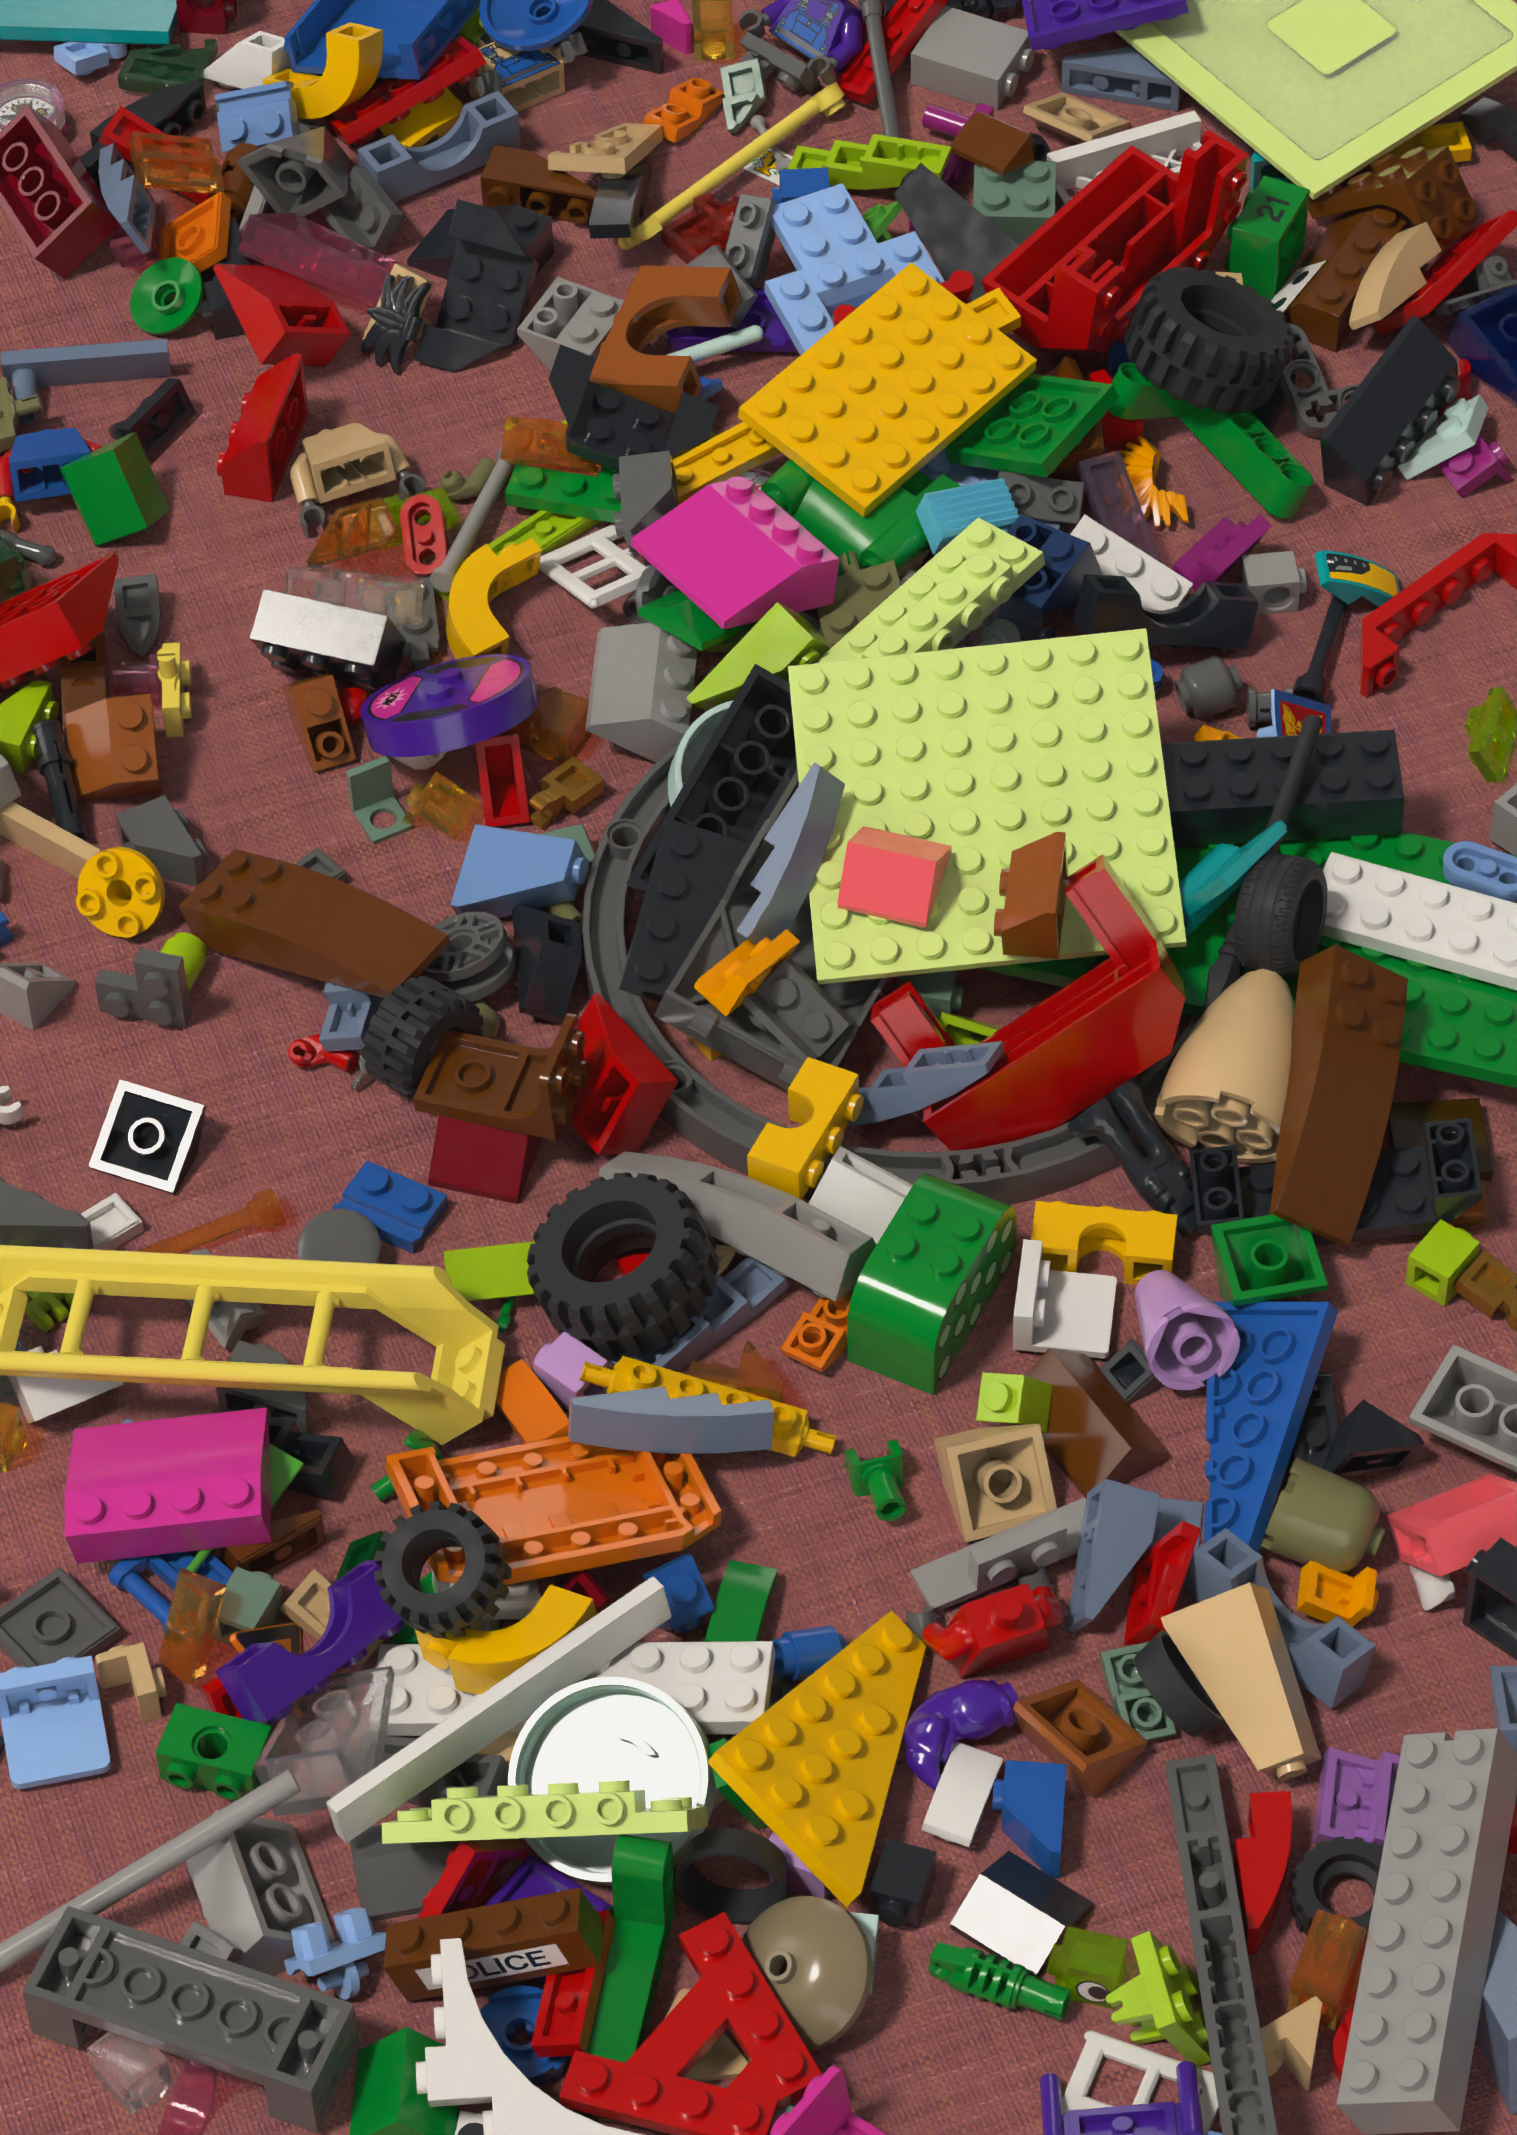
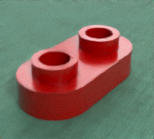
(423, 539)

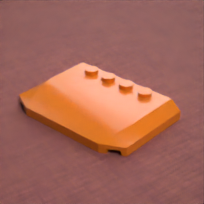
(562, 1503)

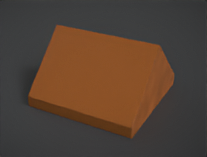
(1079, 1731)

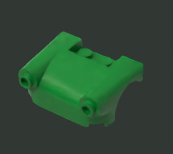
(883, 535)

